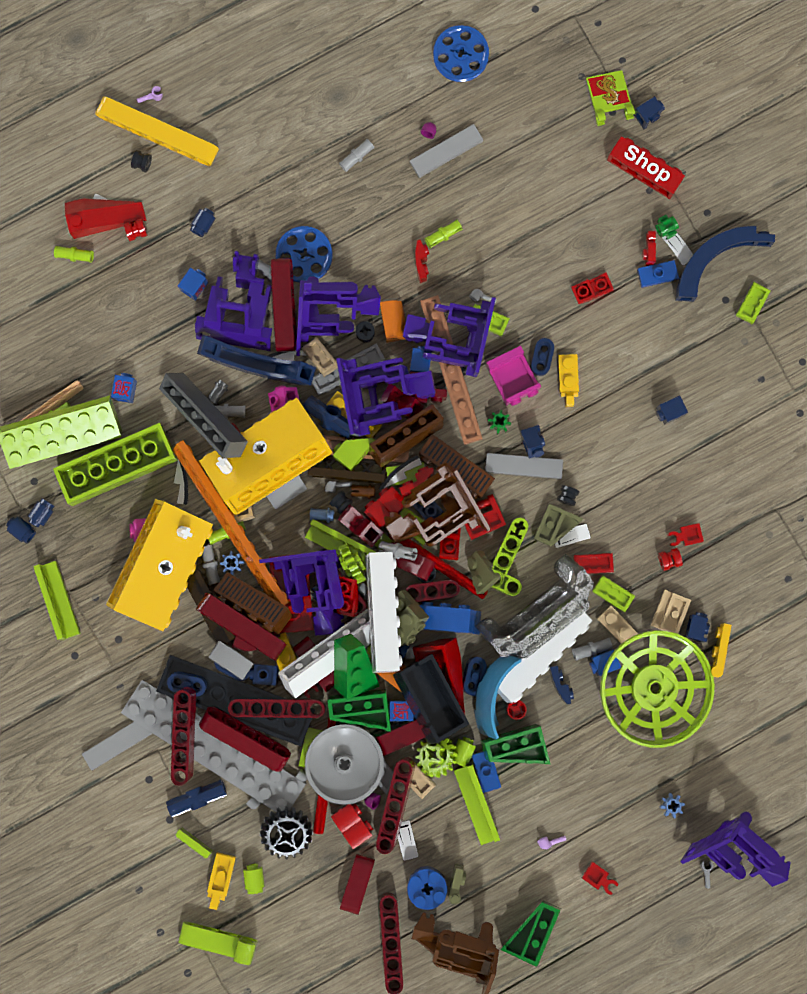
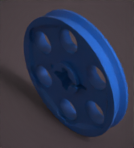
(453, 50)
(311, 248)

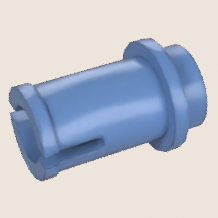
(322, 514)

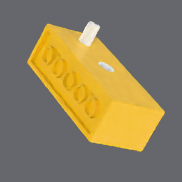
(275, 454)
(153, 591)

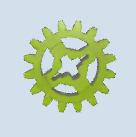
(352, 563)
(428, 758)

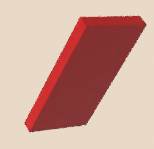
(299, 621)

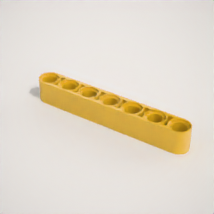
(157, 131)

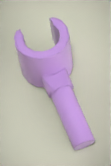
(151, 96)
(544, 843)

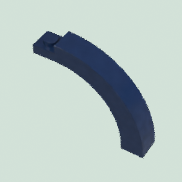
(741, 236)
(256, 364)

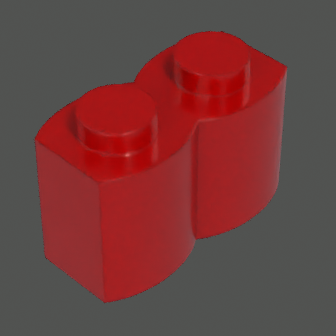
(388, 502)
(352, 825)

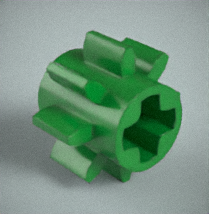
(667, 226)
(500, 416)

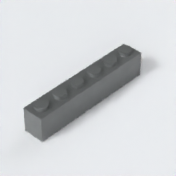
(203, 415)

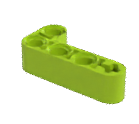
(510, 555)
(219, 942)

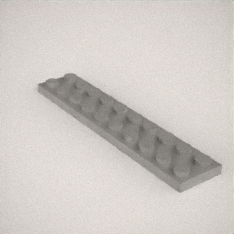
(267, 786)

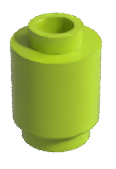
(465, 751)
(253, 879)

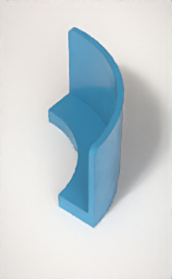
(487, 694)

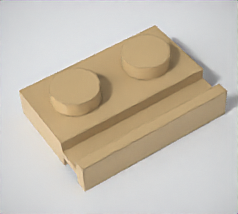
(670, 612)

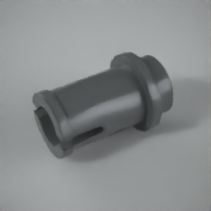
(217, 391)

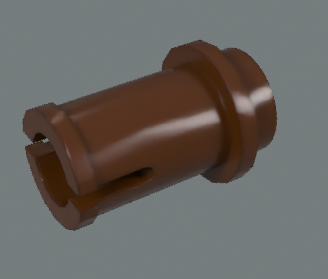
(364, 491)

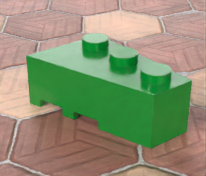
(352, 667)
(364, 709)
(517, 746)
(533, 935)

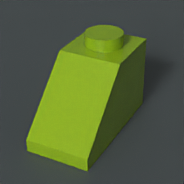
(352, 452)

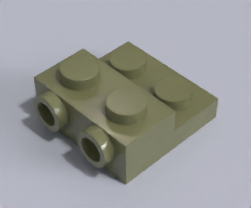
(411, 618)

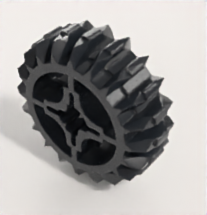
(276, 844)

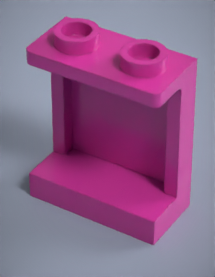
(513, 376)

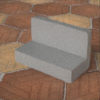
(286, 492)

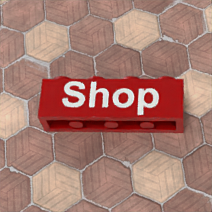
(645, 167)

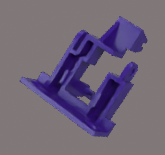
(340, 293)
(255, 309)
(477, 324)
(367, 376)
(329, 594)
(759, 853)

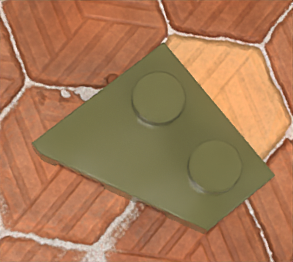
(555, 525)
(481, 572)

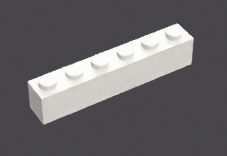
(382, 612)
(320, 659)
(538, 663)

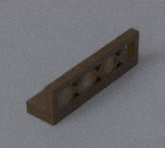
(362, 476)
(198, 588)

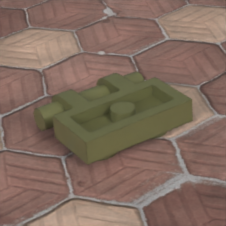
(458, 878)

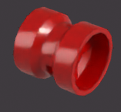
(135, 229)
(670, 559)
(519, 710)

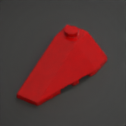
(98, 215)
(449, 660)

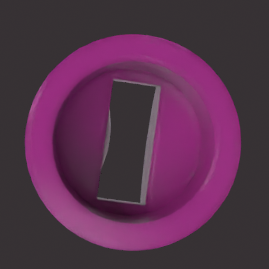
(428, 130)
(372, 800)

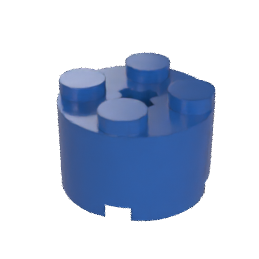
(420, 897)

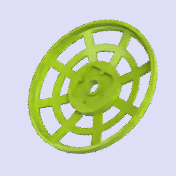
(667, 691)

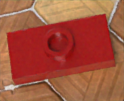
(596, 562)

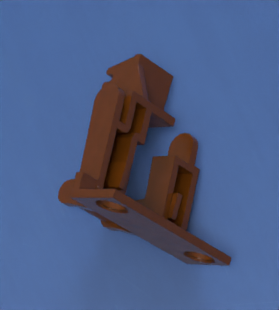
(460, 509)
(460, 951)

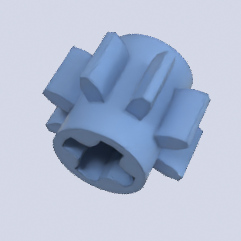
(226, 563)
(676, 809)

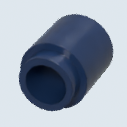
(202, 222)
(41, 512)
(20, 529)

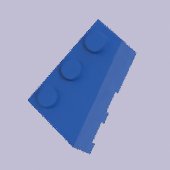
(451, 619)

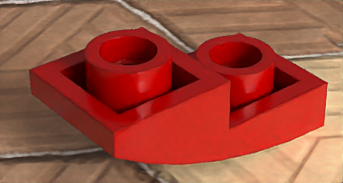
(420, 257)
(592, 288)
(422, 475)
(450, 546)
(350, 596)

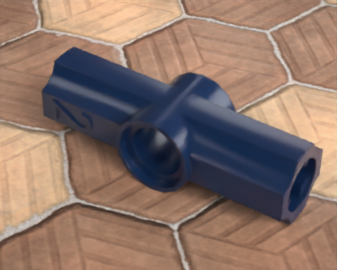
(329, 416)
(196, 798)

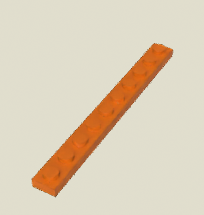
(226, 519)

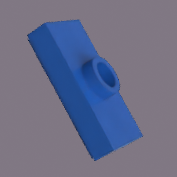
(657, 274)
(486, 773)

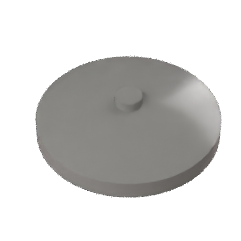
(344, 764)

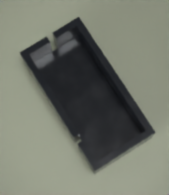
(431, 699)

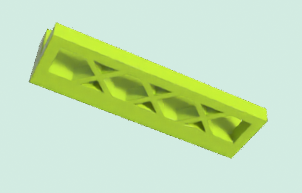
(332, 540)
(57, 600)
(476, 804)

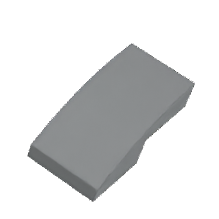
(230, 660)

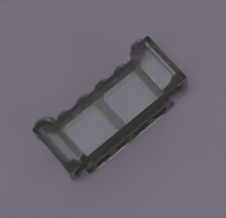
(543, 616)

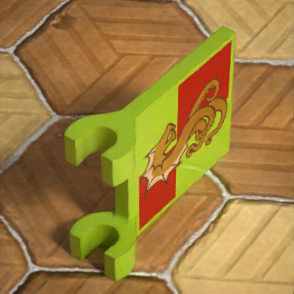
(609, 94)

